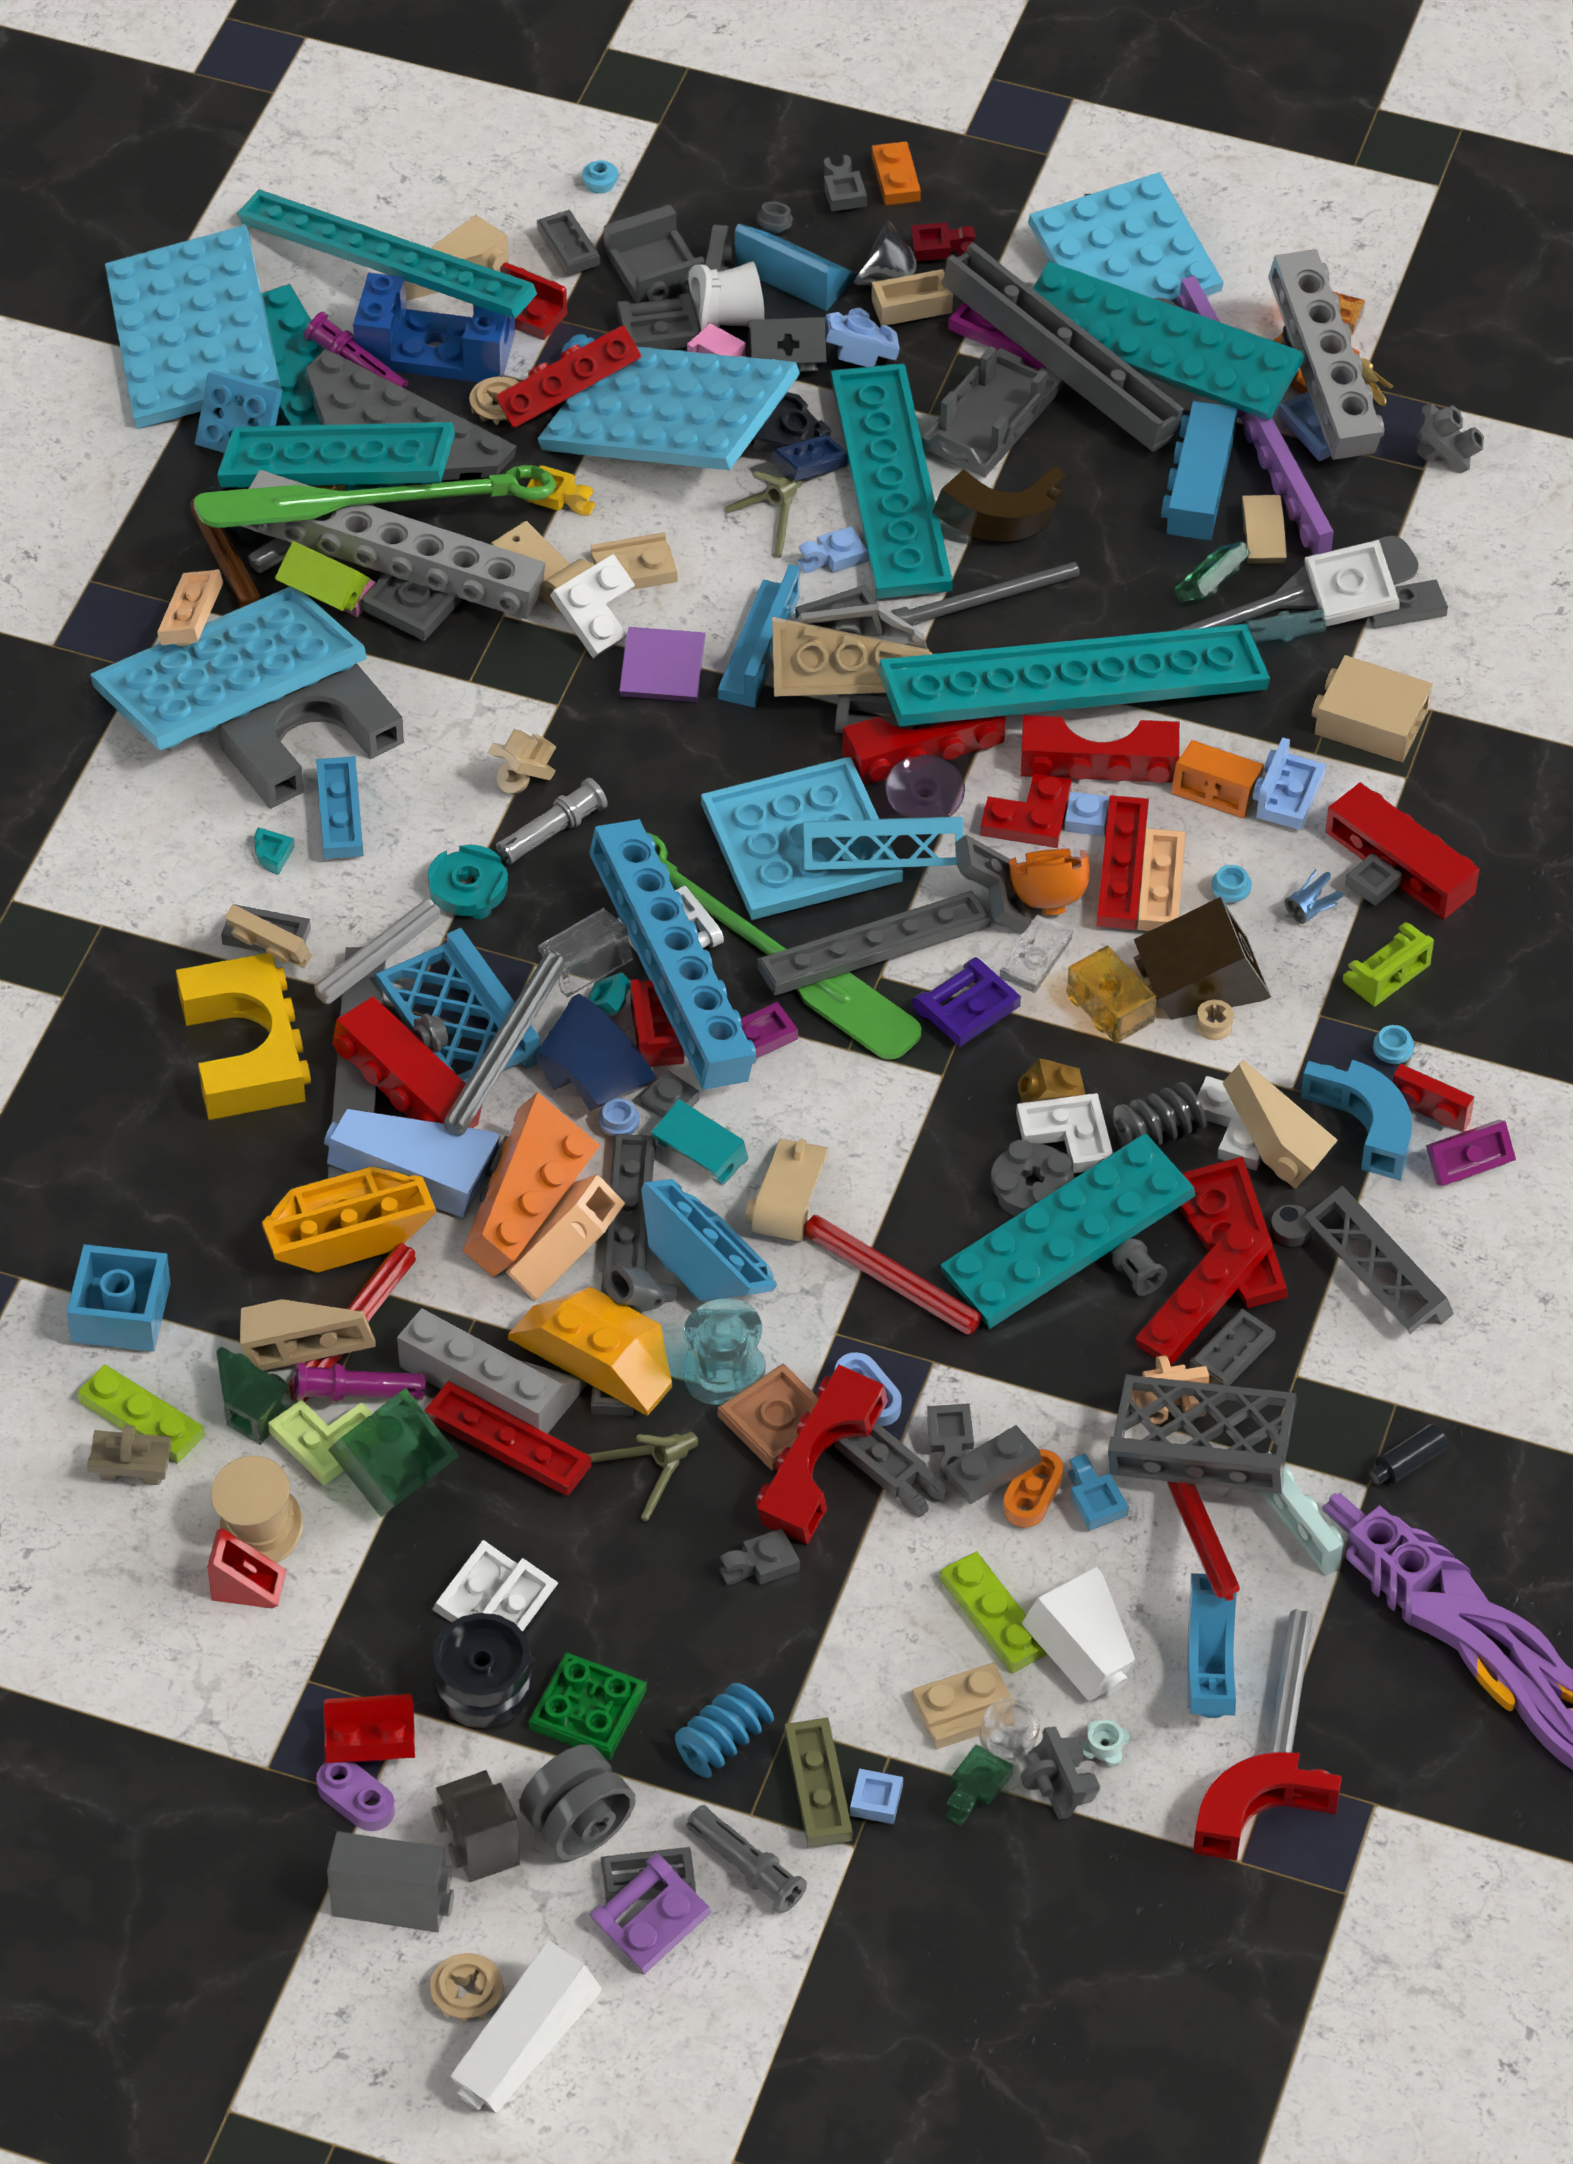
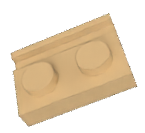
(644, 559)
(274, 939)
(957, 1704)

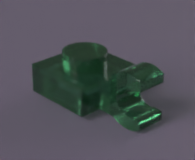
(977, 1778)

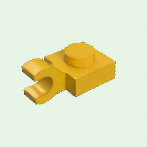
(565, 492)

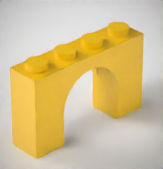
(252, 991)

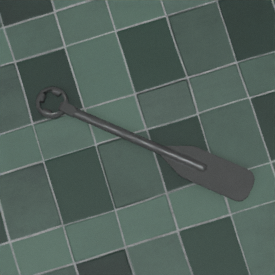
(1298, 591)

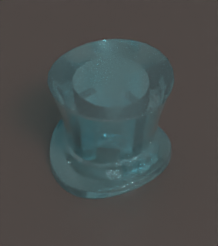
(722, 1350)

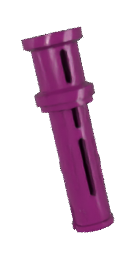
(342, 343)
(337, 1383)

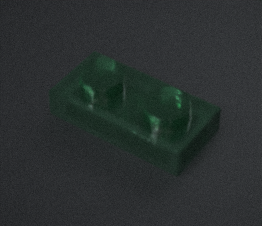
(1217, 567)

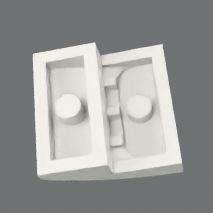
(496, 1586)

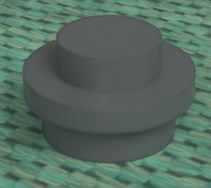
(774, 217)

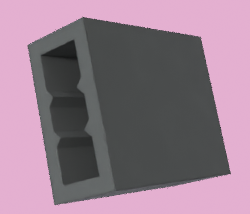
(389, 1882)

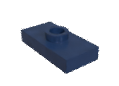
(809, 458)

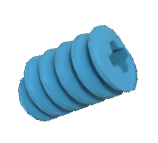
(721, 1727)

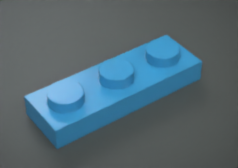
(339, 807)

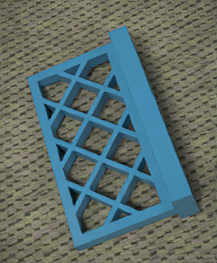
(472, 976)

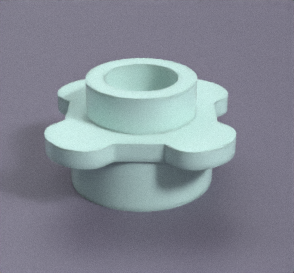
(1105, 1731)

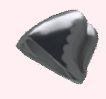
(887, 259)

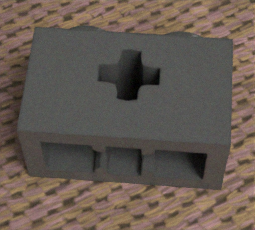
(807, 332)

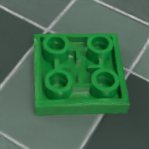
(587, 1705)

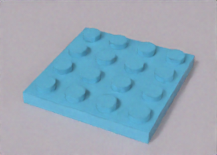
(1127, 238)
(764, 844)

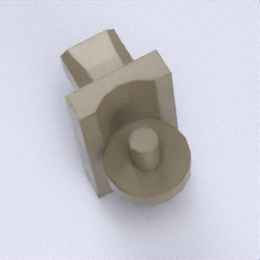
(129, 1455)

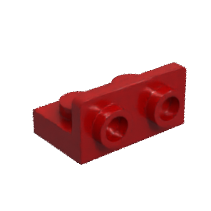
(545, 309)
(369, 1728)

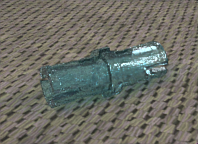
(1287, 625)

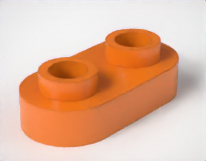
(1033, 1492)

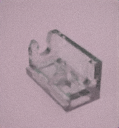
(589, 950)

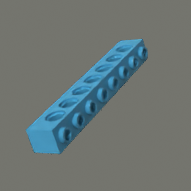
(672, 954)

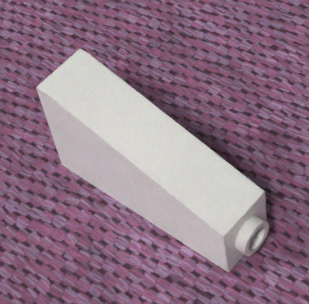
(525, 2027)

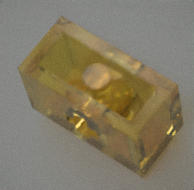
(1111, 994)

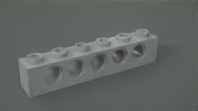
(1318, 331)

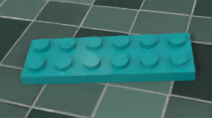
(339, 453)
(1067, 1230)

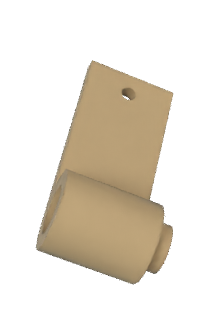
(533, 545)
(787, 1190)

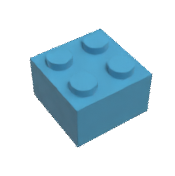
(118, 1297)

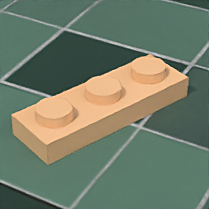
(190, 608)
(1161, 878)

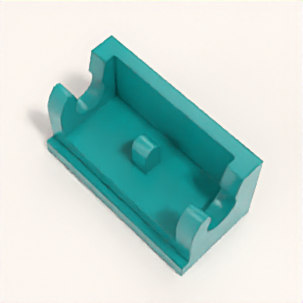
(701, 1141)

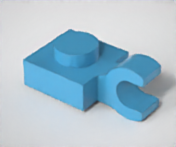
(1094, 1496)

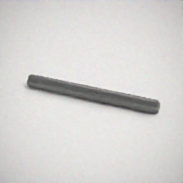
(504, 1044)

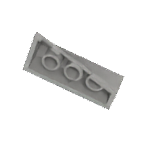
(515, 1386)

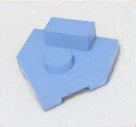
(860, 338)

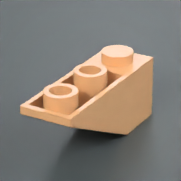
(565, 1235)

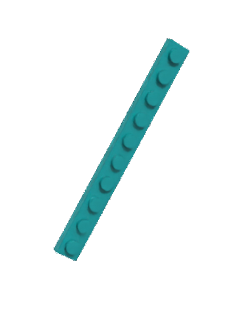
(387, 253)

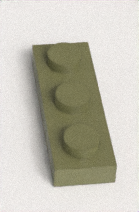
(818, 1782)

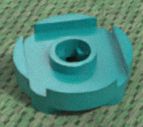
(468, 899)

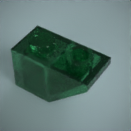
(250, 1395)

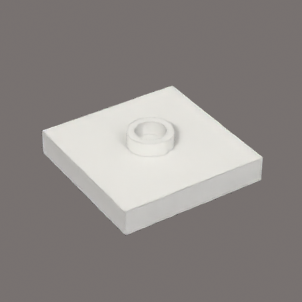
(1352, 583)

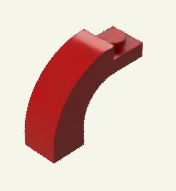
(1253, 1787)

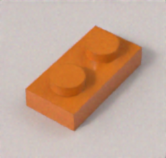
(896, 173)

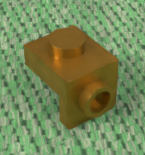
(1050, 1081)

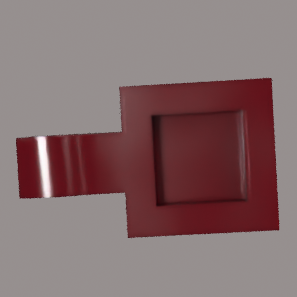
(937, 242)

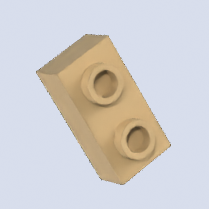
(911, 297)

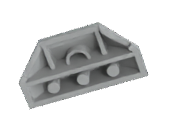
(867, 621)

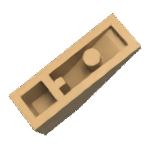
(472, 241)
(1279, 1128)
(295, 1332)

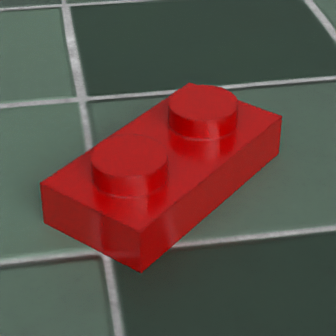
(1434, 1098)

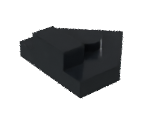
(789, 425)

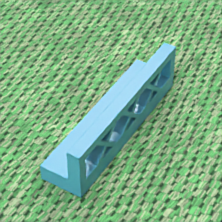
(880, 827)

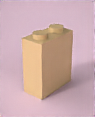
(1372, 708)

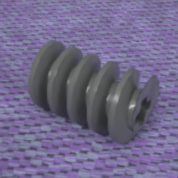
(1158, 1115)

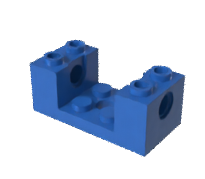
(400, 336)

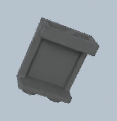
(650, 255)

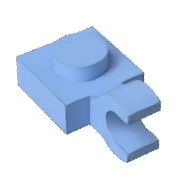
(837, 549)

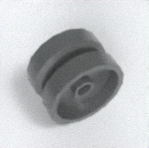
(577, 1802)

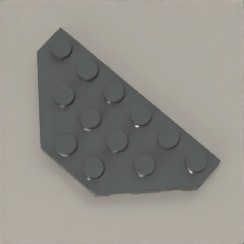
(357, 396)

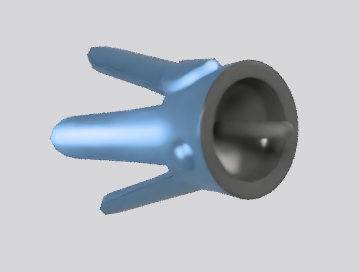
(1303, 903)

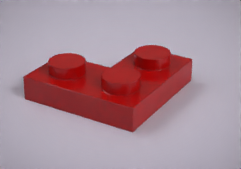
(1030, 822)

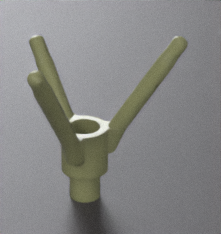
(779, 494)
(666, 1452)

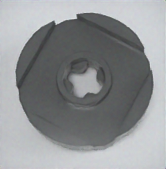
(1027, 1160)

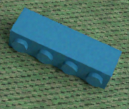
(1201, 470)

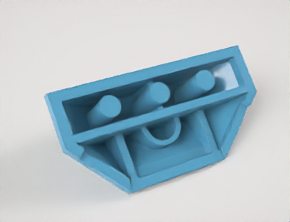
(701, 1245)

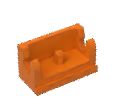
(1216, 778)

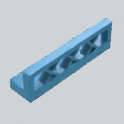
(751, 657)

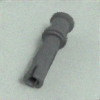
(1134, 1261)
(760, 1869)

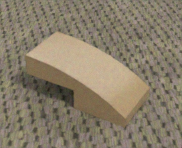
(1264, 529)

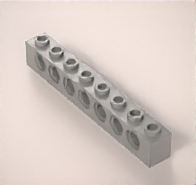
(415, 552)

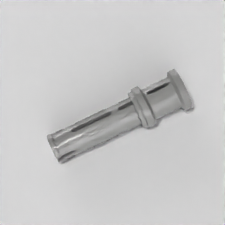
(566, 812)

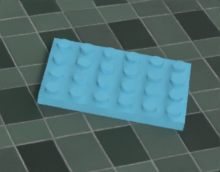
(187, 315)
(673, 409)
(232, 669)

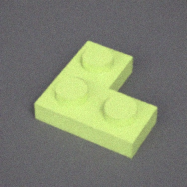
(310, 1437)

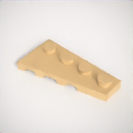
(829, 660)

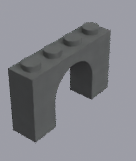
(340, 699)

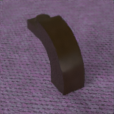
(997, 514)

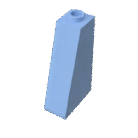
(447, 1162)

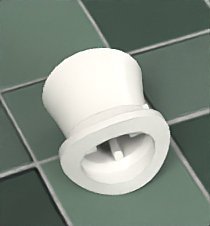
(726, 296)

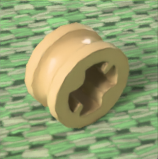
(1213, 1009)

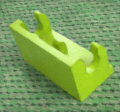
(321, 577)
(1391, 965)

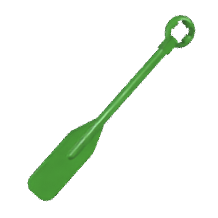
(307, 503)
(839, 999)

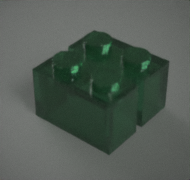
(394, 1453)

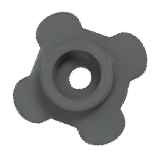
(431, 1032)

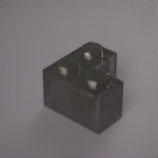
(478, 1824)

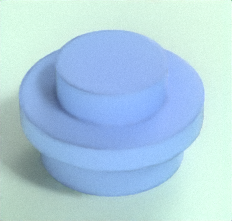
(619, 1117)

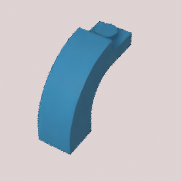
(1375, 1103)
(1210, 1651)

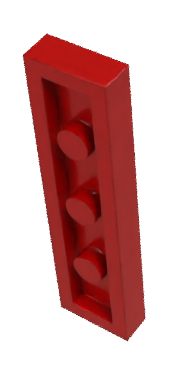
(1122, 862)
(1204, 1292)
(508, 1438)

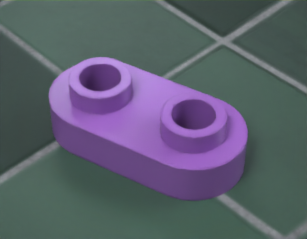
(352, 1792)

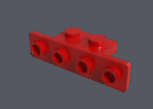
(570, 375)

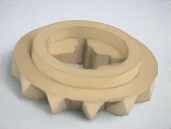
(485, 393)
(462, 1970)

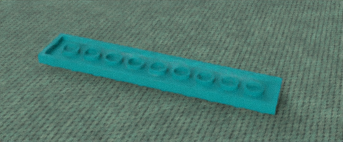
(1072, 674)

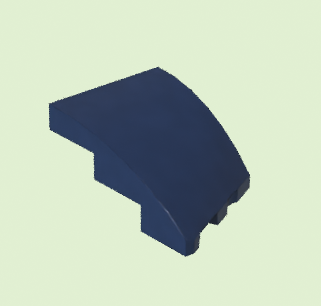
(593, 1055)

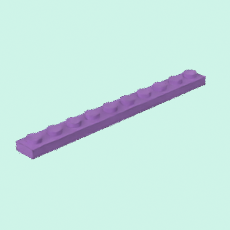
(1272, 450)

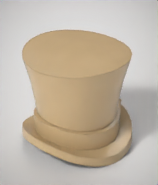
(257, 1506)

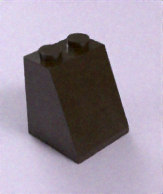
(1200, 960)

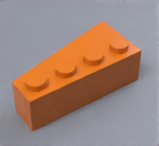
(532, 1176)

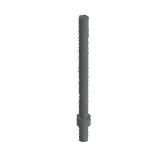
(987, 594)

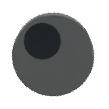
(1290, 1226)

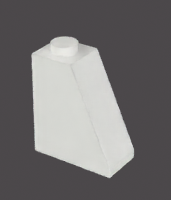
(1083, 1634)

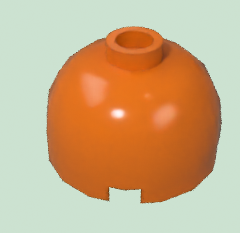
(1050, 879)

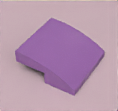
(662, 664)

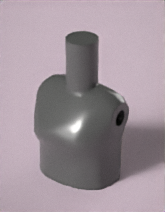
(637, 1288)

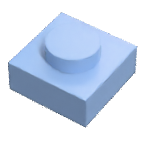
(1087, 813)
(876, 1796)

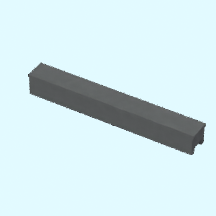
(1063, 347)

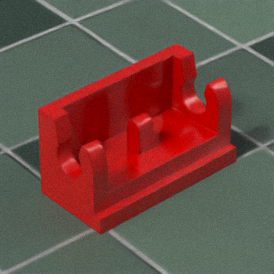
(652, 1027)

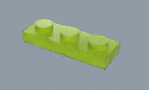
(130, 1404)
(992, 1611)

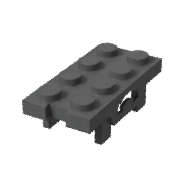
(992, 412)

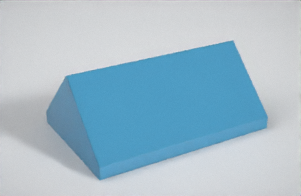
(791, 267)

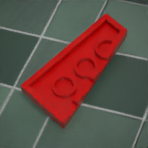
(1221, 1198)

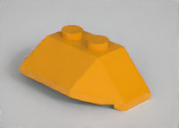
(347, 1218)
(600, 1345)

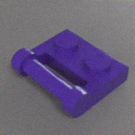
(973, 1009)

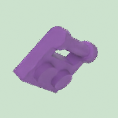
(660, 1923)

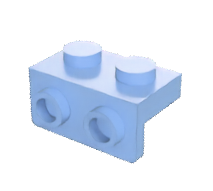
(1288, 787)

